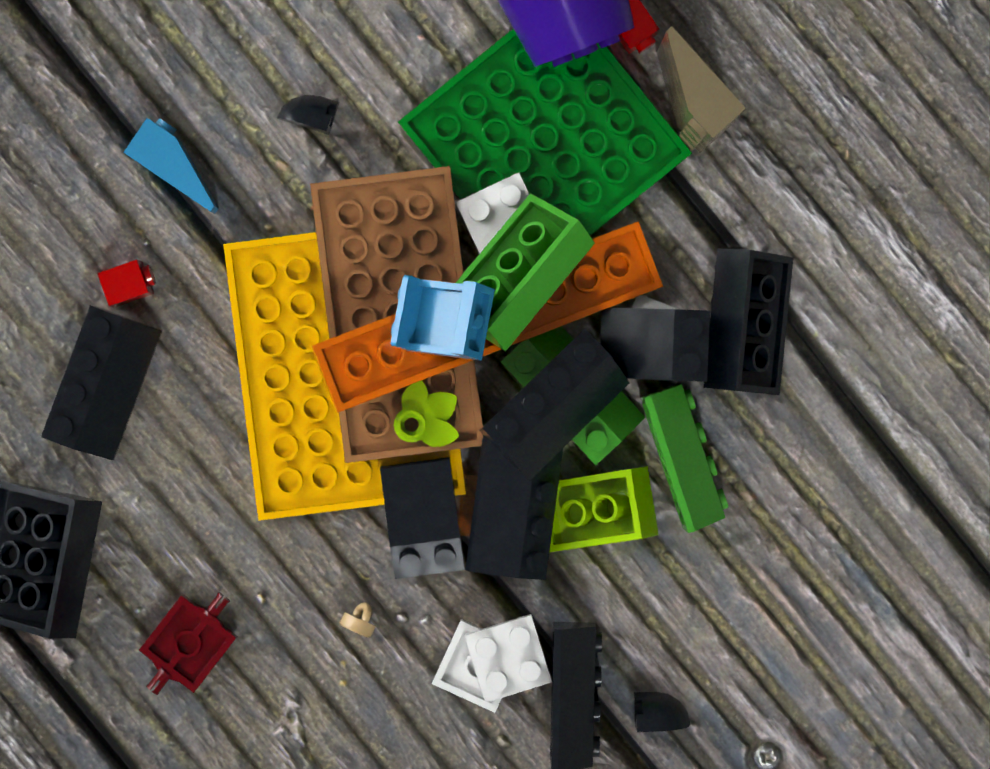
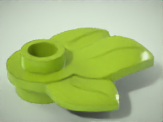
(432, 414)

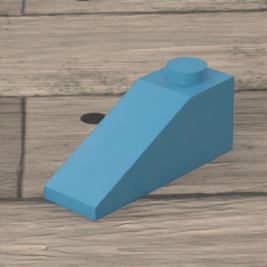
(167, 158)

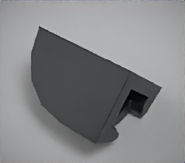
(310, 112)
(659, 712)

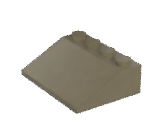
(697, 96)

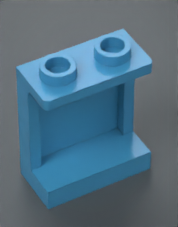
(442, 317)

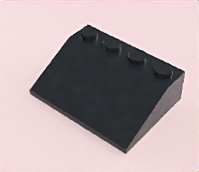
(44, 558)

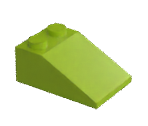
(603, 510)

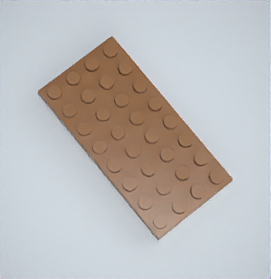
(367, 241)

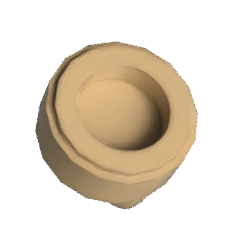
(356, 624)

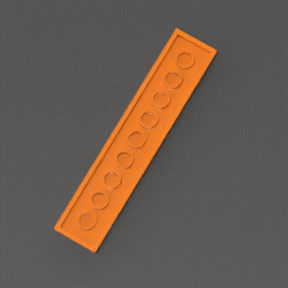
(366, 365)

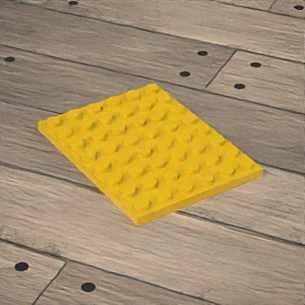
(285, 399)

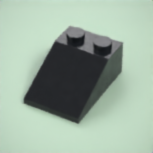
(657, 342)
(422, 518)

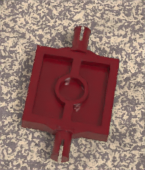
(188, 643)

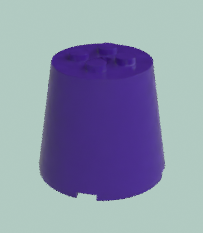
(561, 27)

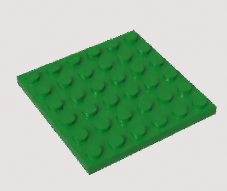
(570, 130)

